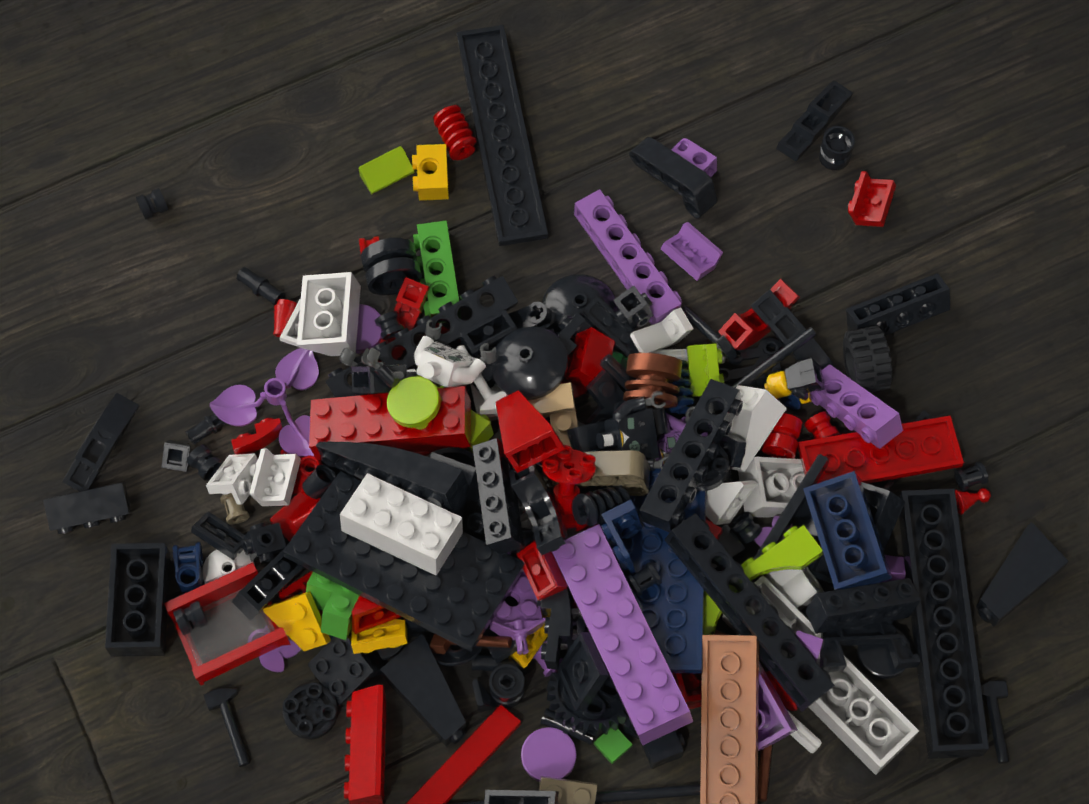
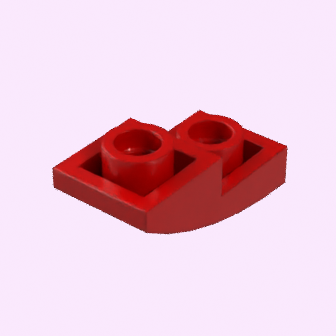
(266, 433)

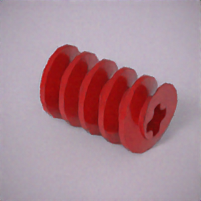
(455, 132)

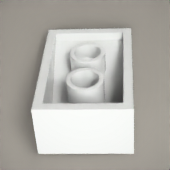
(755, 421)
(776, 484)

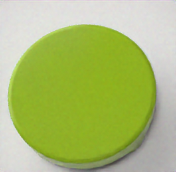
(414, 402)

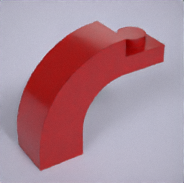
(748, 328)

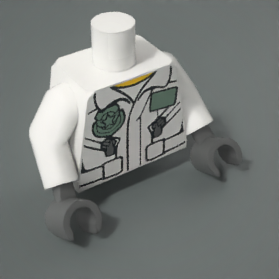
(446, 364)

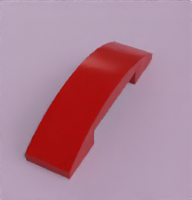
(409, 306)

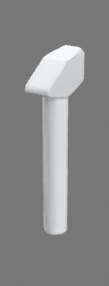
(489, 405)

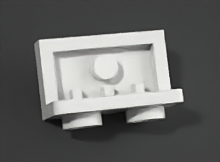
(274, 478)

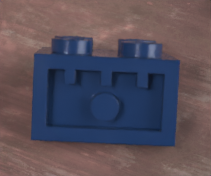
(619, 524)

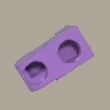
(696, 156)

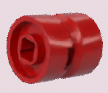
(782, 439)

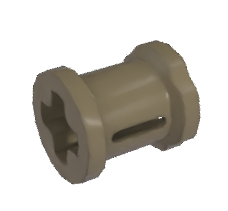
(235, 513)

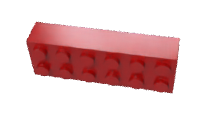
(369, 421)

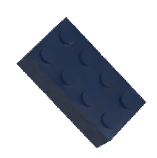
(847, 532)

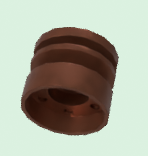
(652, 375)

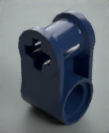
(188, 563)

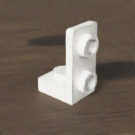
(662, 334)

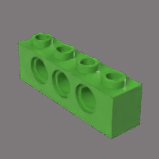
(436, 236)

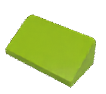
(386, 169)

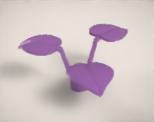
(238, 404)

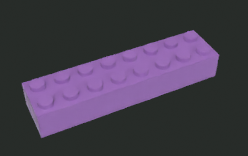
(622, 635)

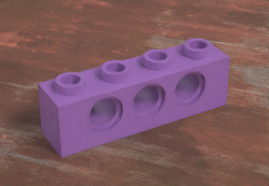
(857, 408)

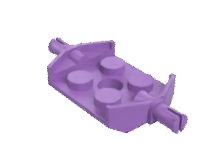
(521, 619)

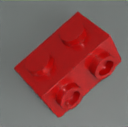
(871, 200)

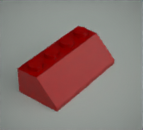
(367, 746)

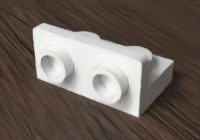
(234, 477)

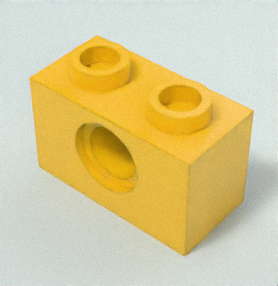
(434, 159)

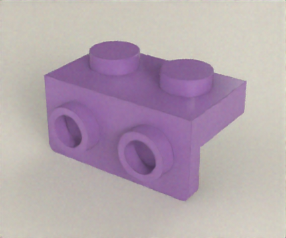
(692, 251)

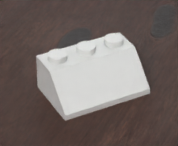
(329, 313)

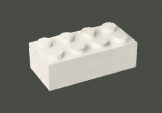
(401, 524)

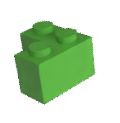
(335, 603)

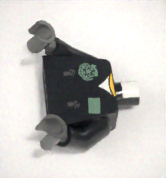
(376, 376)
(633, 429)

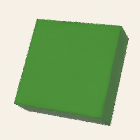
(613, 745)

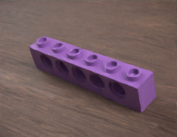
(600, 206)

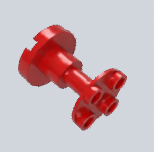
(568, 469)

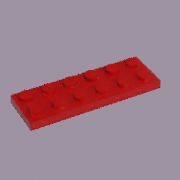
(917, 450)

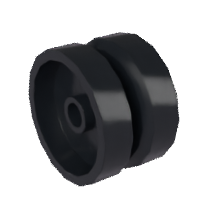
(389, 264)

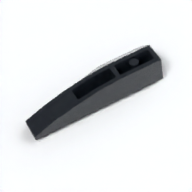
(407, 470)

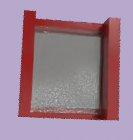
(230, 635)

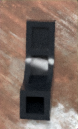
(540, 507)

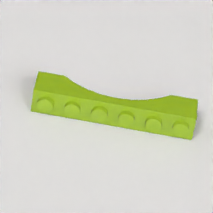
(792, 553)

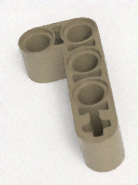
(616, 469)

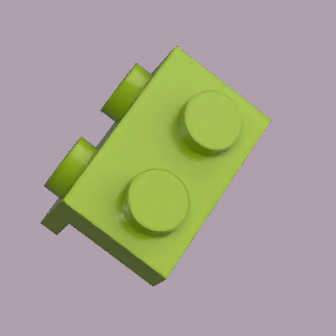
(703, 366)

